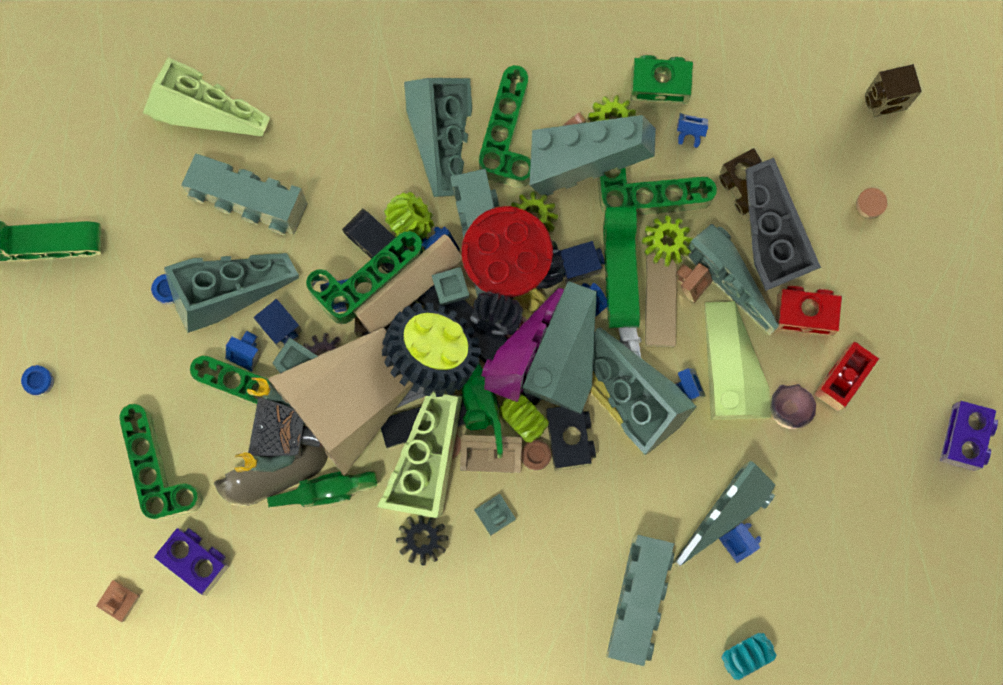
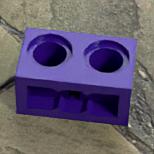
(960, 433)
(188, 567)

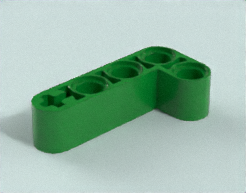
(507, 124)
(656, 191)
(49, 240)
(621, 267)
(368, 273)
(225, 371)
(152, 460)

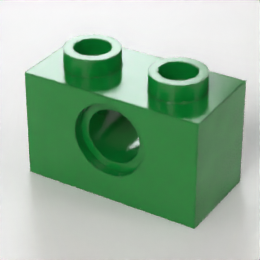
(646, 88)

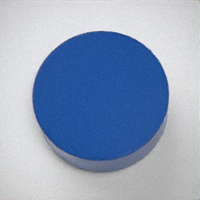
(161, 290)
(37, 380)

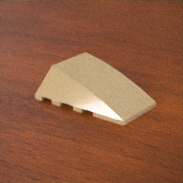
(344, 396)

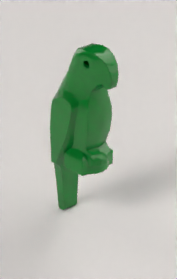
(481, 407)
(325, 490)

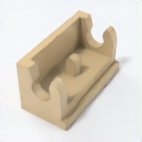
(480, 454)

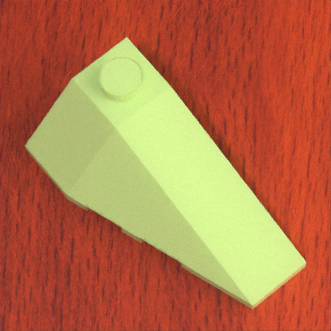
(188, 101)
(734, 372)

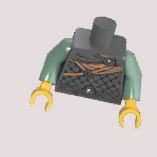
(276, 433)

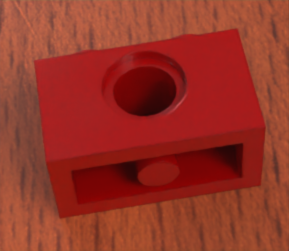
(791, 317)
(846, 376)

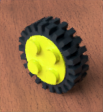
(431, 349)

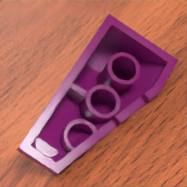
(514, 358)

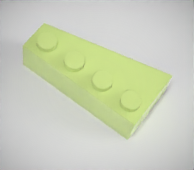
(425, 461)

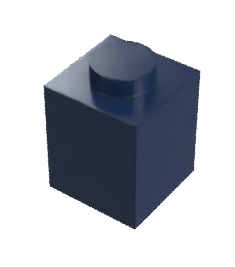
(582, 262)
(278, 323)

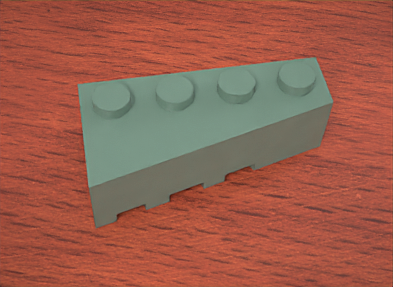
(587, 150)
(245, 194)
(473, 199)
(640, 599)

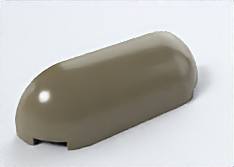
(254, 486)

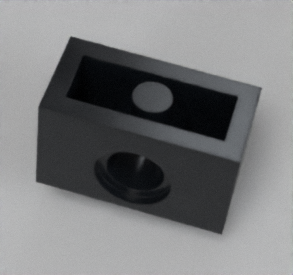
(563, 454)

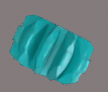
(748, 656)

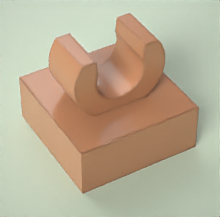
(694, 281)
(118, 601)

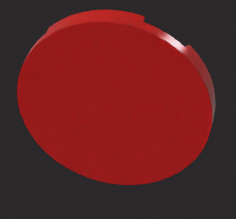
(507, 251)

